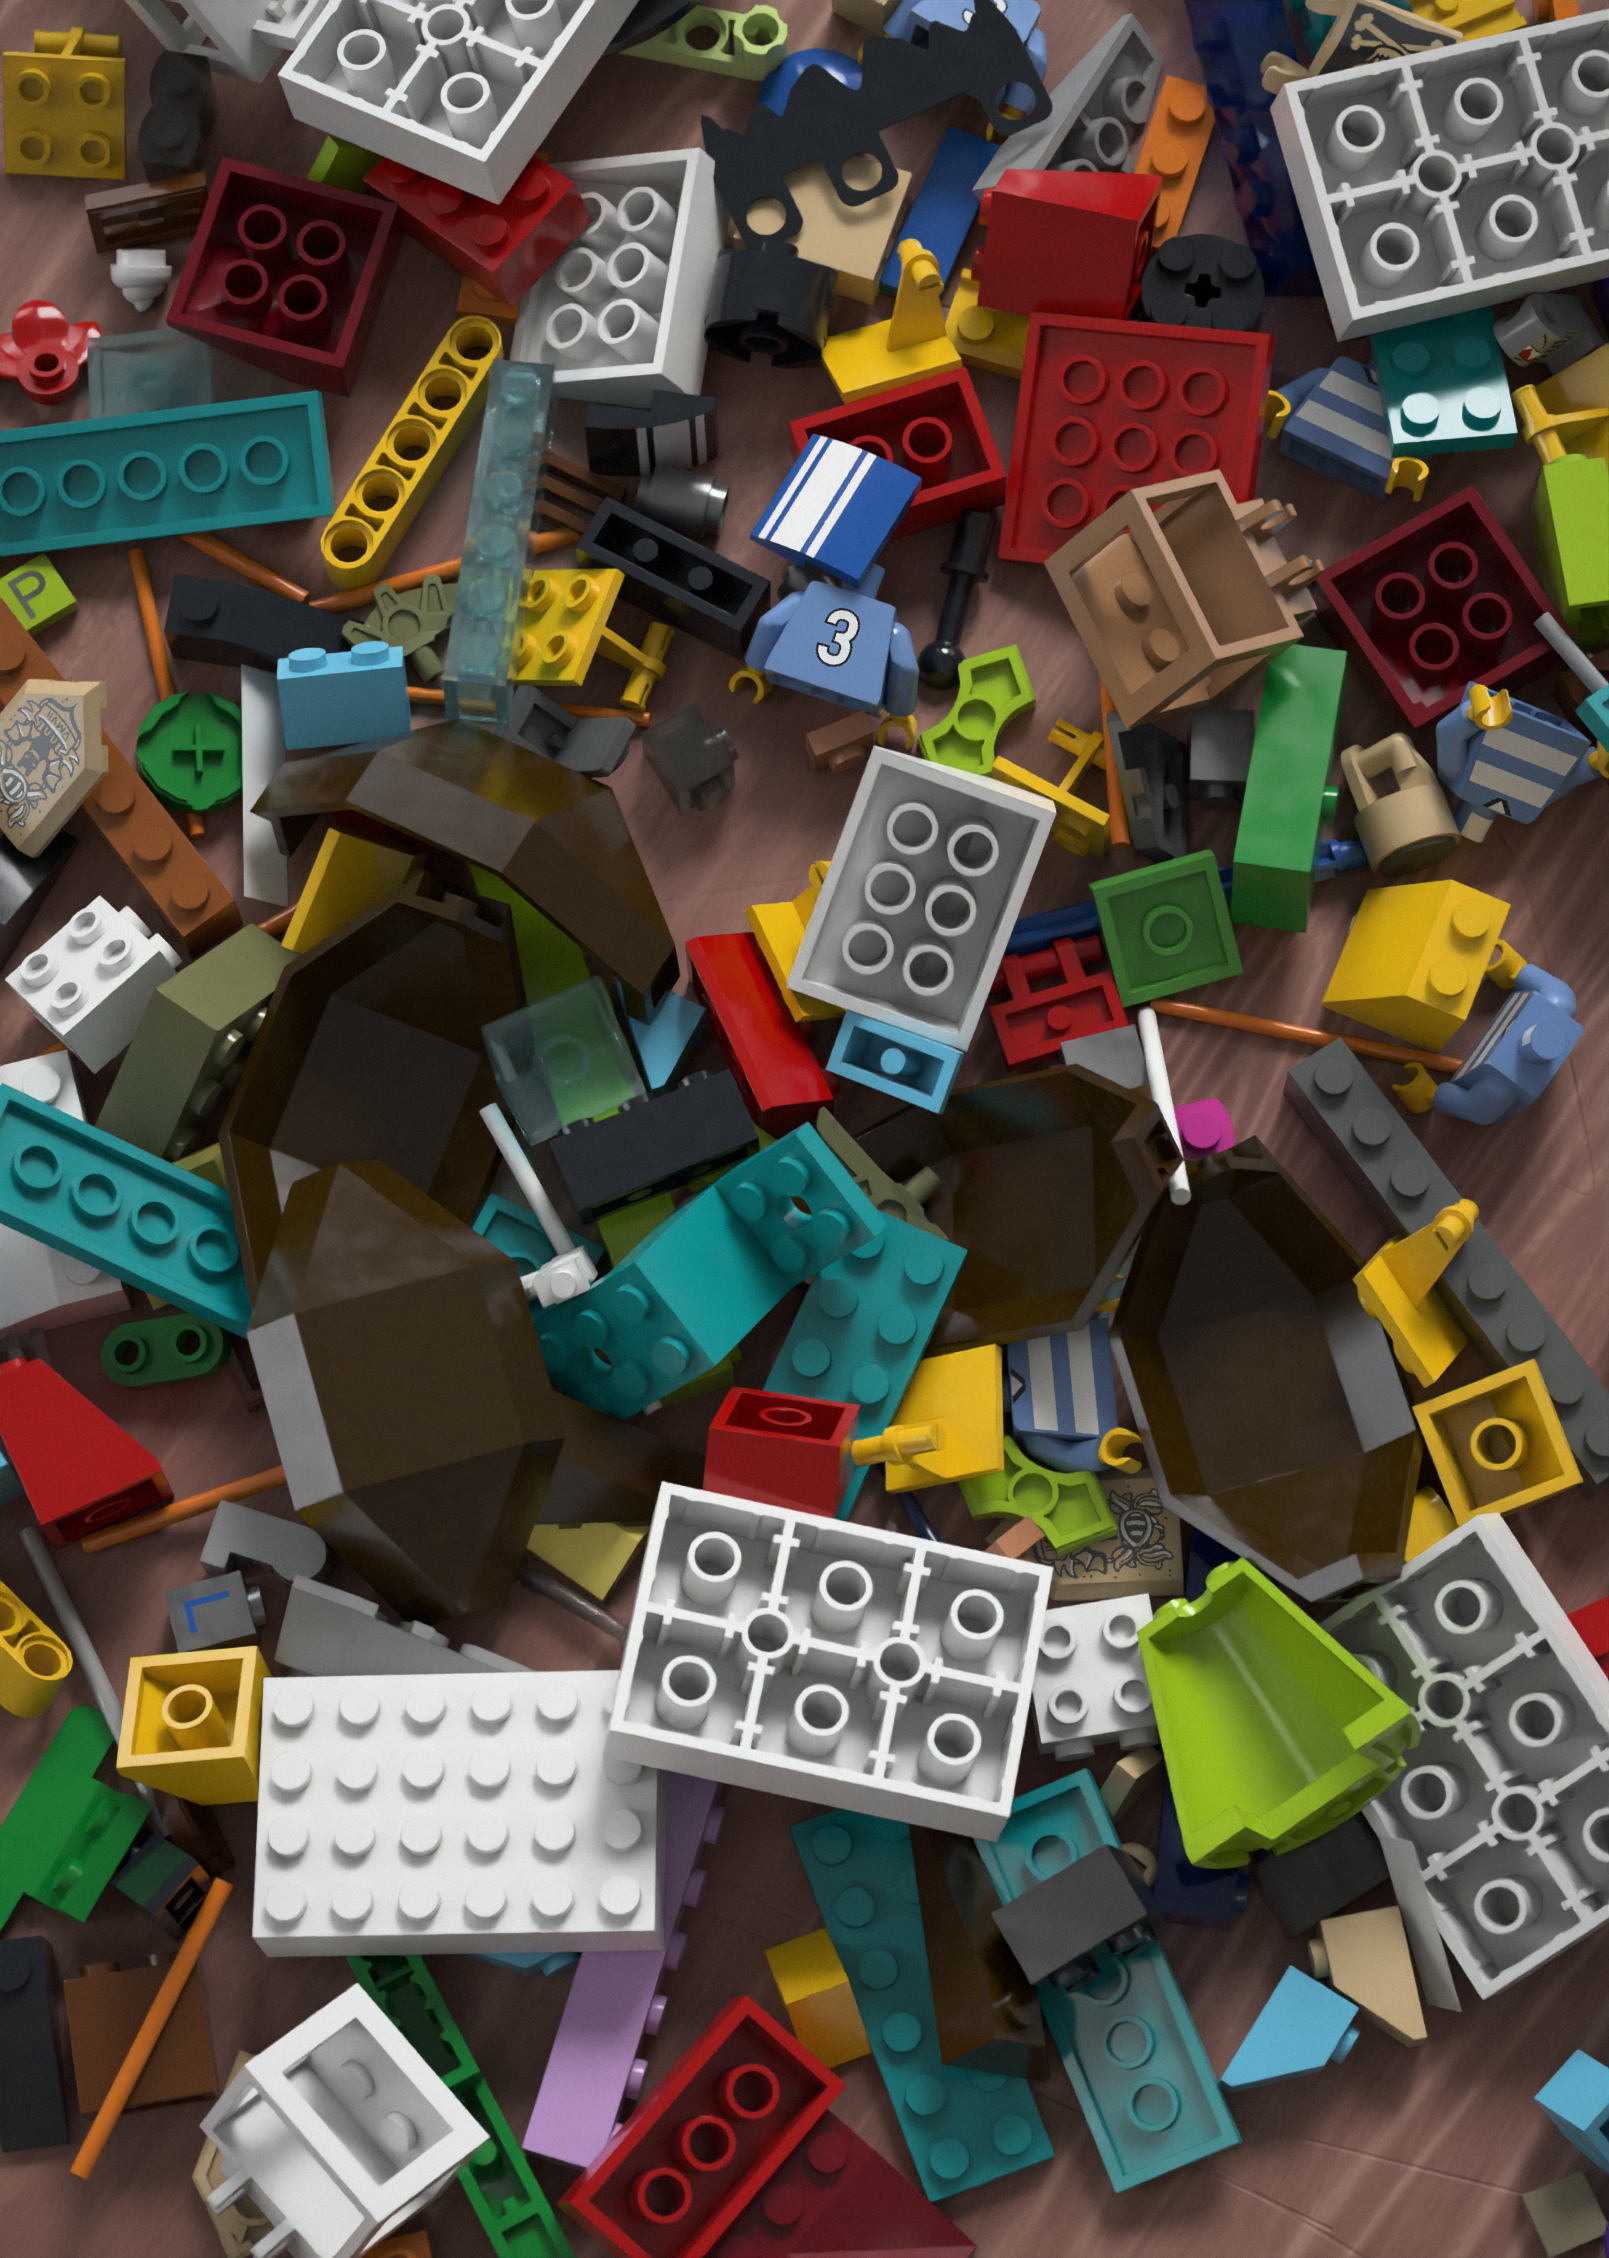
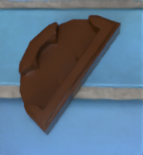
(195, 1832)

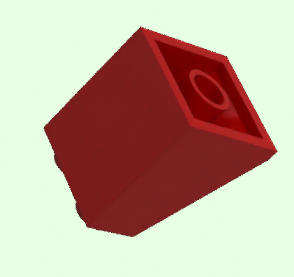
(1066, 242)
(72, 1456)

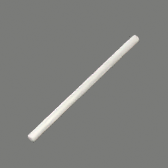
(1161, 1093)
(533, 1190)

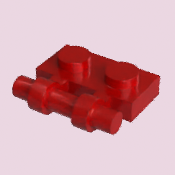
(1036, 1023)

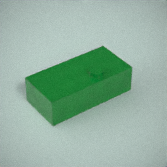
(1289, 789)

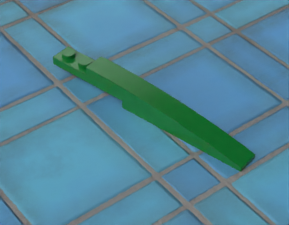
(498, 2174)

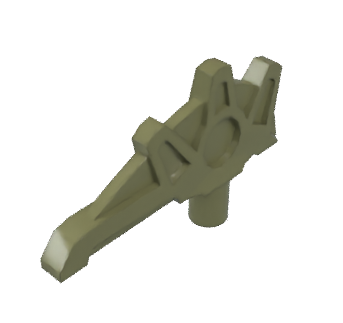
(410, 621)
(884, 1194)

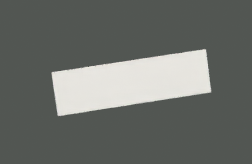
(1420, 1923)

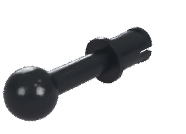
(965, 566)

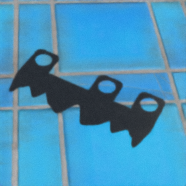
(835, 122)

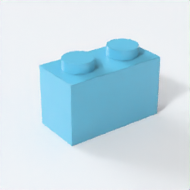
(343, 695)

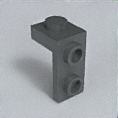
(584, 745)

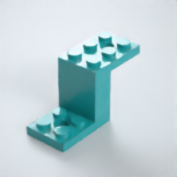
(706, 1276)

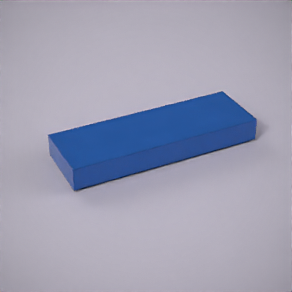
(944, 206)

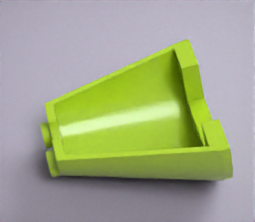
(1265, 1720)

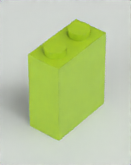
(1573, 543)

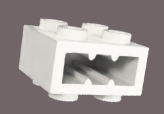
(95, 980)
(1093, 1679)

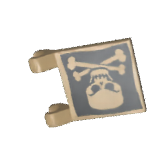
(1359, 36)

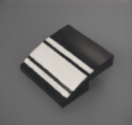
(631, 443)

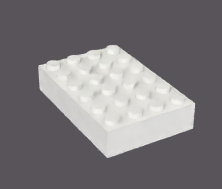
(448, 81)
(1454, 174)
(829, 1662)
(1508, 1755)
(453, 1818)

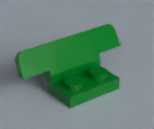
(66, 1825)

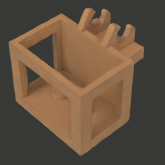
(1185, 596)

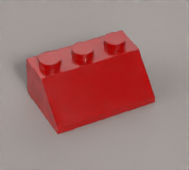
(758, 1033)

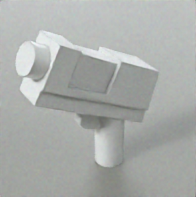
(561, 1278)

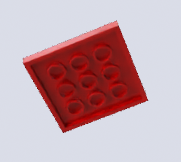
(1125, 410)

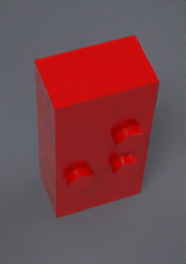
(703, 2139)

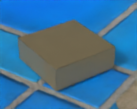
(1564, 2214)

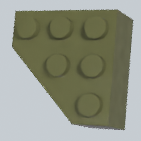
(193, 1045)

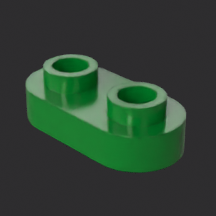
(162, 1351)

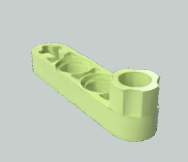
(749, 61)

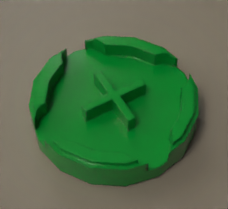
(192, 752)

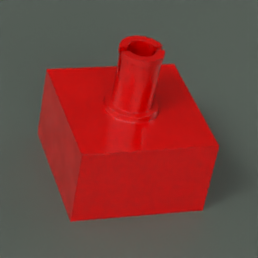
(782, 1450)

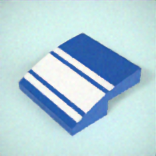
(837, 509)

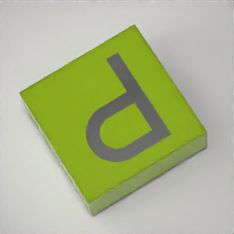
(37, 595)

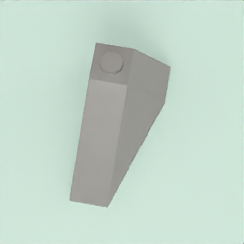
(1091, 111)
(346, 1636)

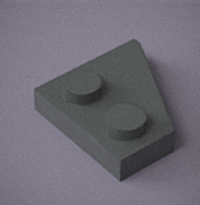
(1153, 787)

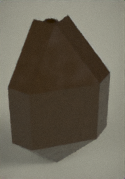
(508, 813)
(377, 1059)
(1041, 1187)
(1268, 1381)
(404, 1390)

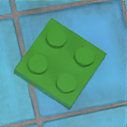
(1166, 928)

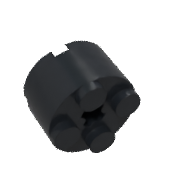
(1204, 272)
(770, 305)

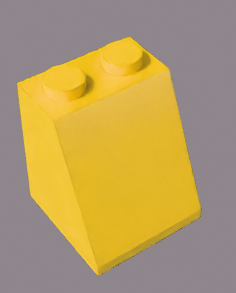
(1416, 959)

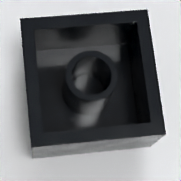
(1081, 1920)

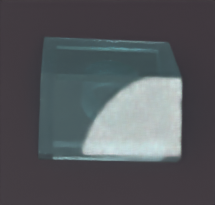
(147, 372)
(562, 1060)

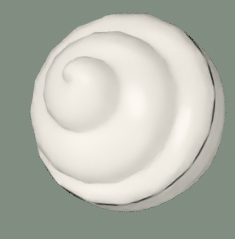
(141, 275)

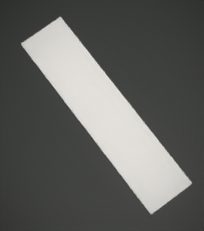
(261, 757)

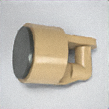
(1407, 827)

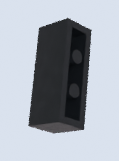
(676, 578)
(654, 1145)

